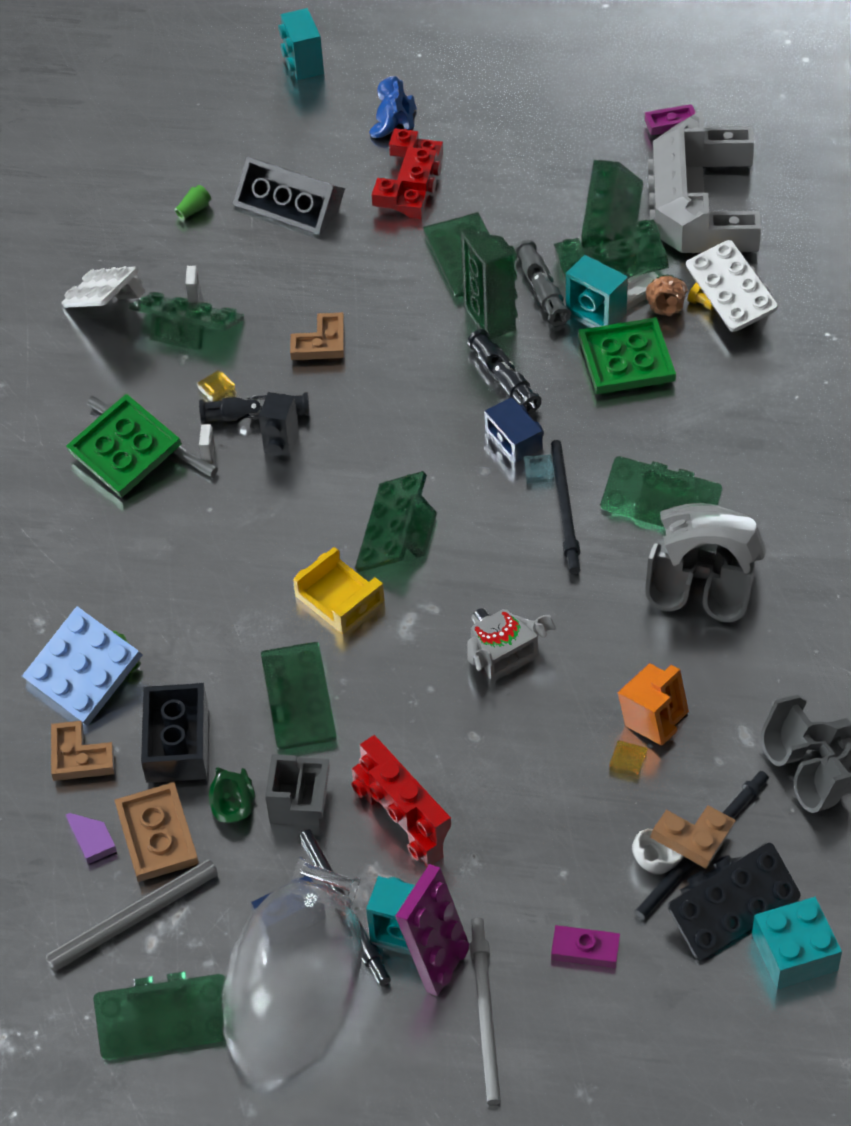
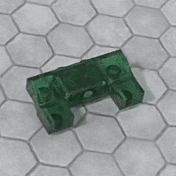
(630, 256)

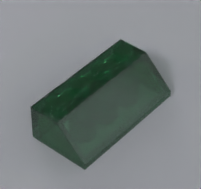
(611, 203)
(489, 281)

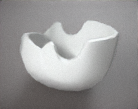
(653, 855)

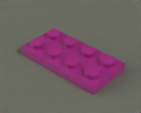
(433, 930)

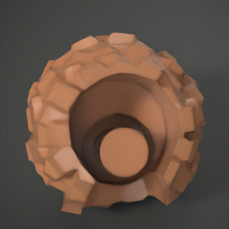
(666, 295)

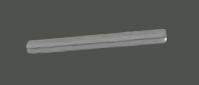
(131, 915)

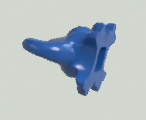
(394, 109)

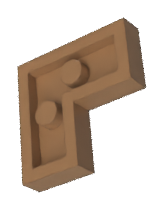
(323, 344)
(75, 760)
(693, 841)

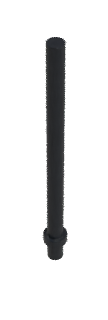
(750, 790)

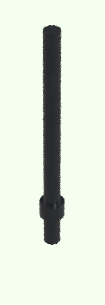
(571, 545)
(371, 955)

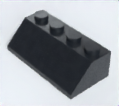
(287, 195)

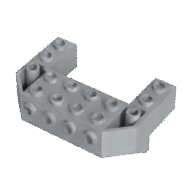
(678, 186)

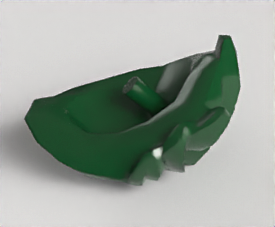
(231, 795)

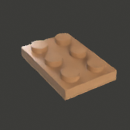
(156, 832)

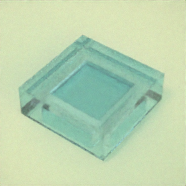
(539, 469)

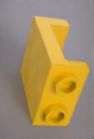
(337, 591)

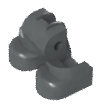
(726, 586)
(787, 738)

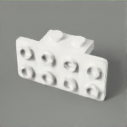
(104, 284)
(732, 285)

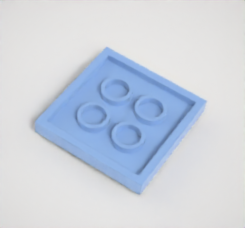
(82, 665)

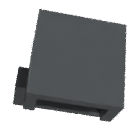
(296, 790)

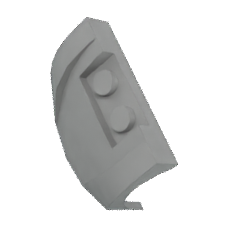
(702, 524)

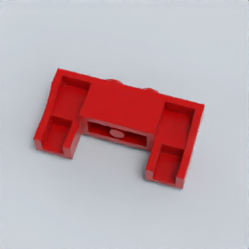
(416, 177)
(385, 780)

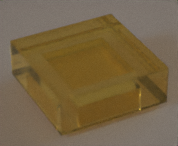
(216, 386)
(628, 759)

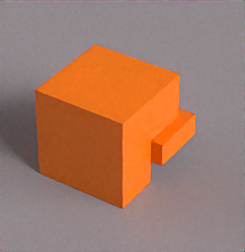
(654, 702)

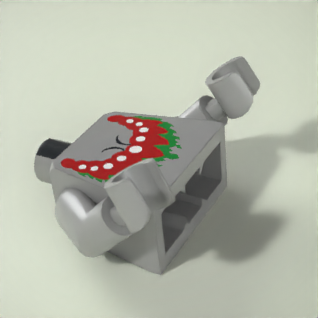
(504, 640)

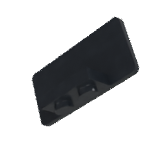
(723, 902)

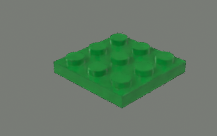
(627, 355)
(123, 445)

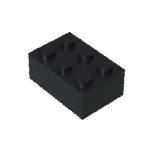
(174, 733)

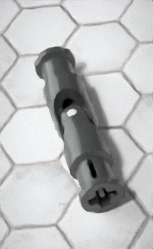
(541, 282)

